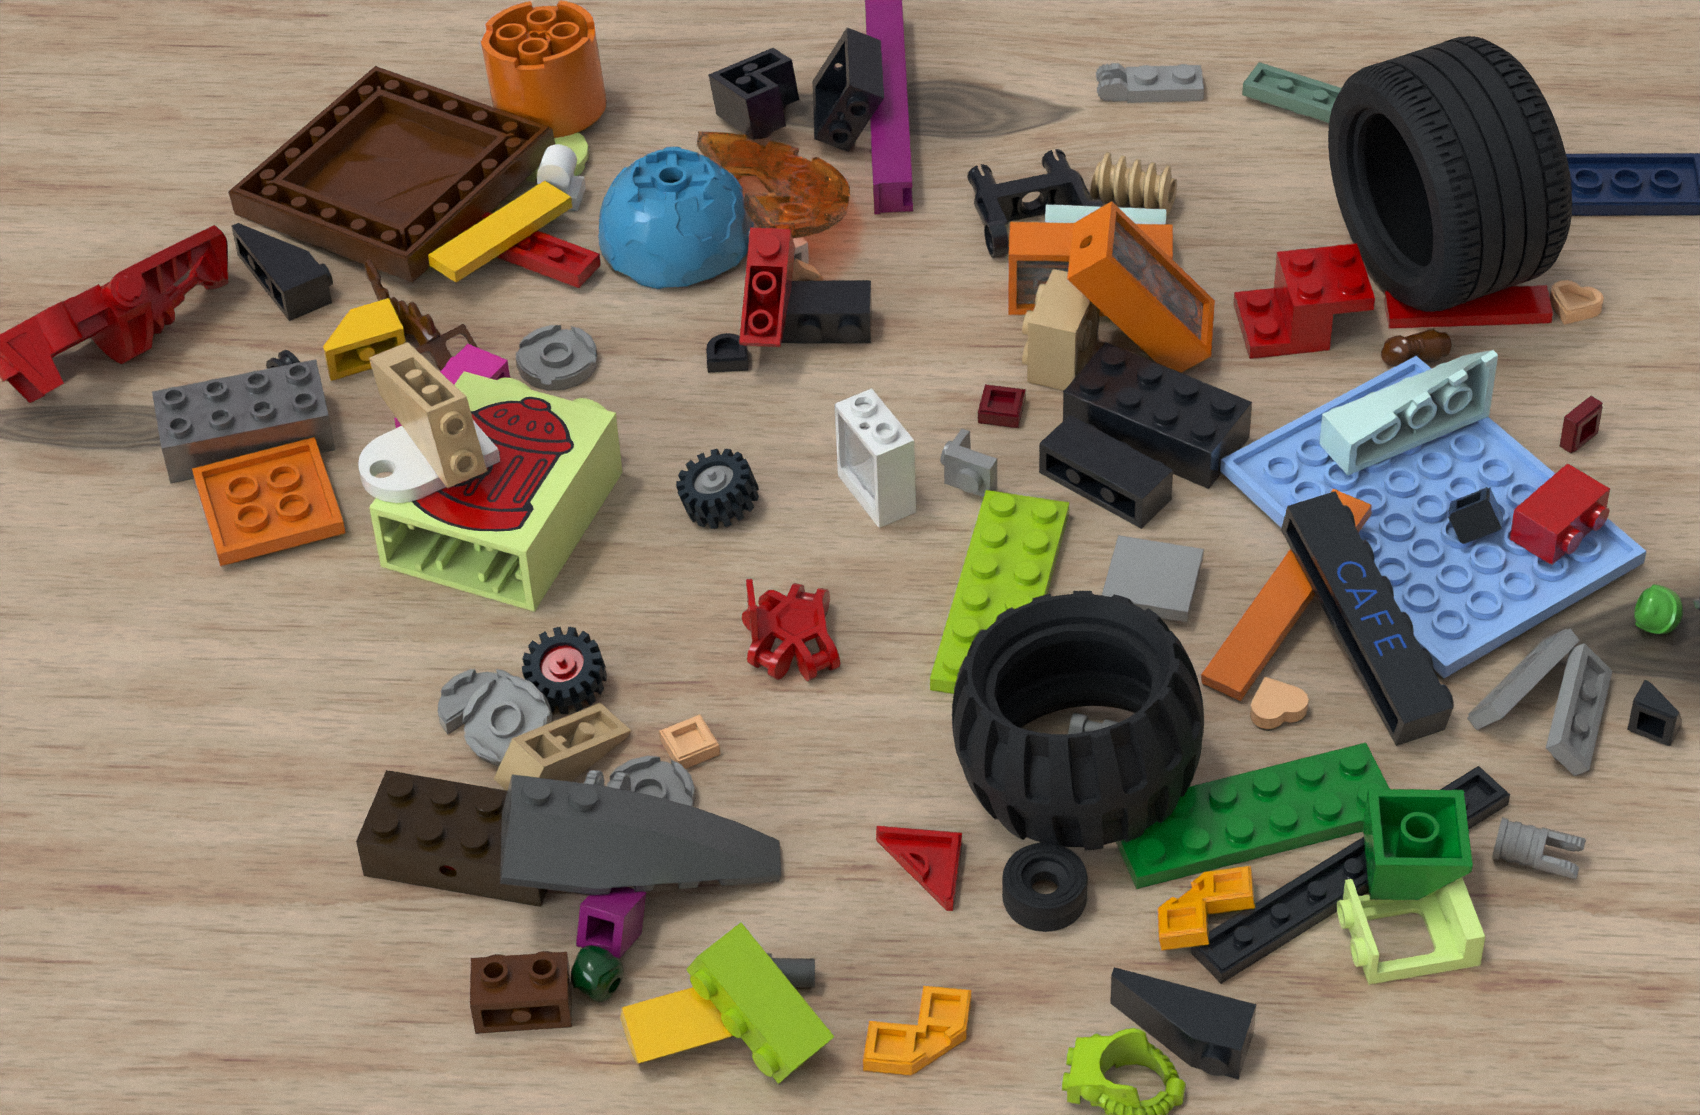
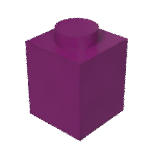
(611, 920)

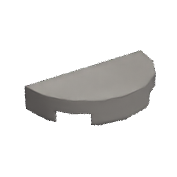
(457, 693)

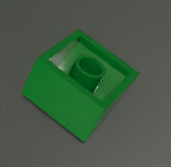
(1415, 841)

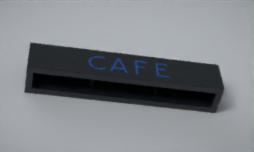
(1367, 618)

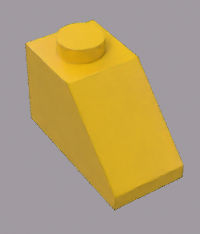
(361, 335)

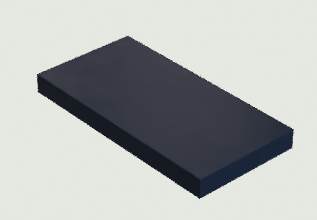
(1635, 184)

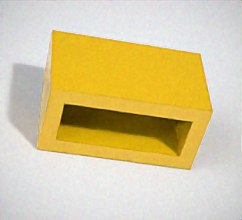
(671, 1025)

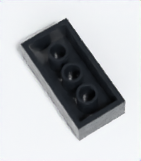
(1159, 412)

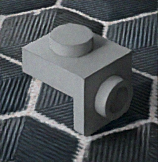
(968, 468)

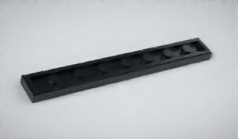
(1316, 892)

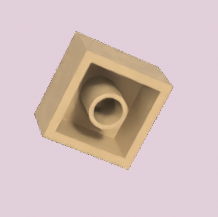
(1059, 333)

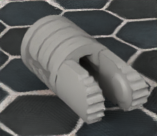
(1526, 846)

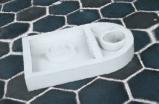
(412, 474)

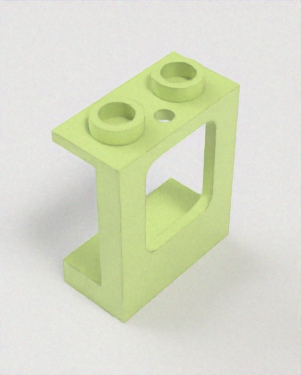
(1449, 921)

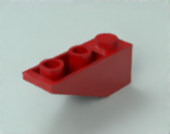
(767, 286)

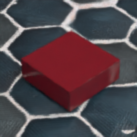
(1001, 406)
(1581, 424)

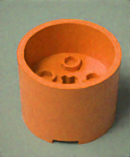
(545, 65)

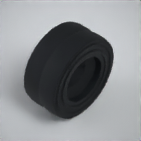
(1040, 910)

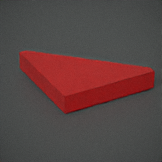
(928, 857)

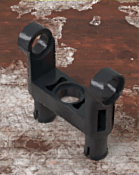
(1003, 201)

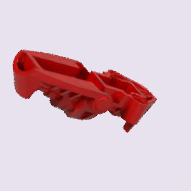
(115, 316)

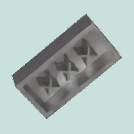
(240, 416)

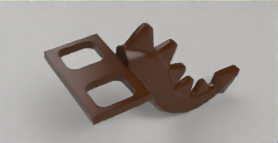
(416, 324)

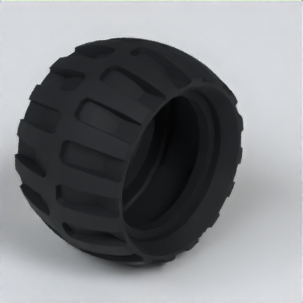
(1067, 656)

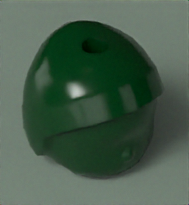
(596, 973)

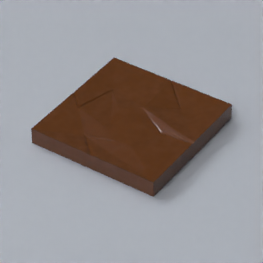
(392, 172)

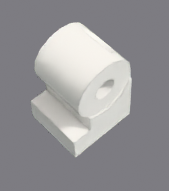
(558, 169)

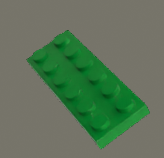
(1256, 815)

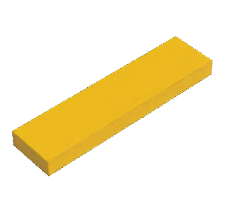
(500, 231)

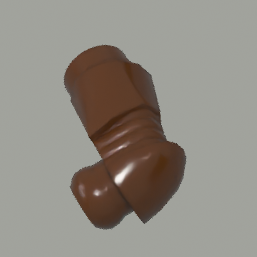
(1426, 345)

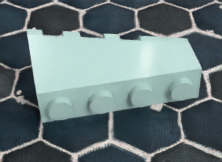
(1410, 412)

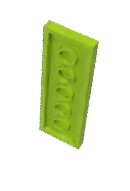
(1004, 568)

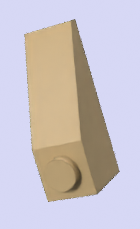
(563, 746)

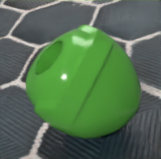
(1658, 610)

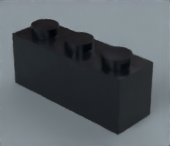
(829, 312)
(1105, 471)

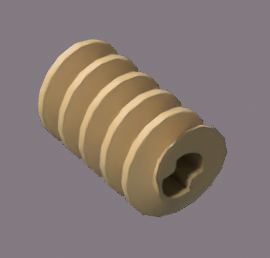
(1133, 184)

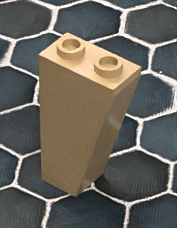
(430, 412)

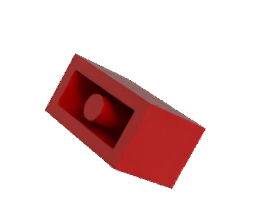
(1560, 514)

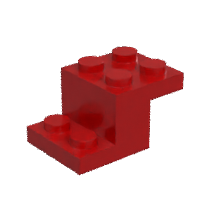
(1305, 295)

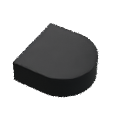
(726, 354)

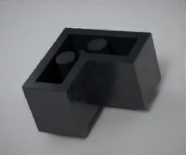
(755, 93)

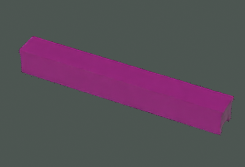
(891, 120)

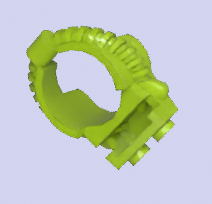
(1098, 1053)

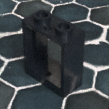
(850, 93)

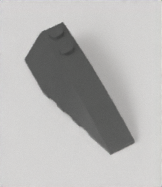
(612, 837)

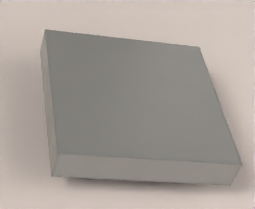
(1155, 576)

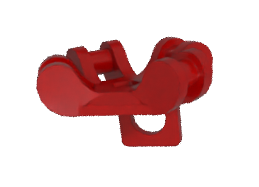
(794, 621)

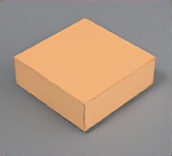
(690, 742)

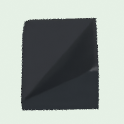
(1475, 515)
(1654, 715)

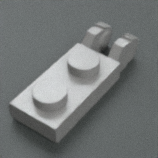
(1150, 83)

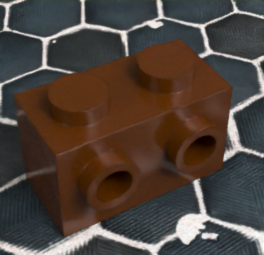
(521, 992)

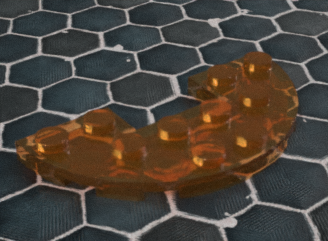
(801, 192)

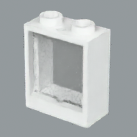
(875, 458)

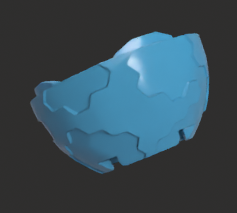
(673, 220)

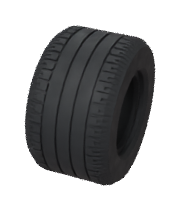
(1450, 173)

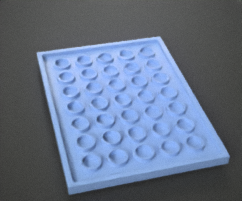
(1456, 594)

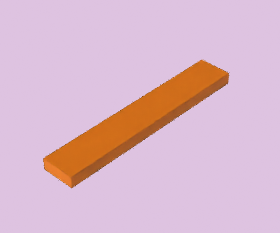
(1268, 620)

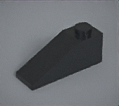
(284, 271)
(1192, 1023)

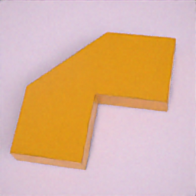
(1185, 919)
(908, 1047)

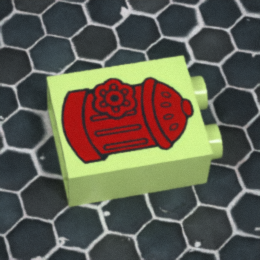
(522, 517)

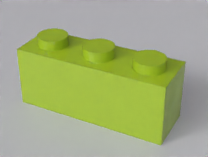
(758, 1003)

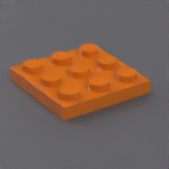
(268, 501)

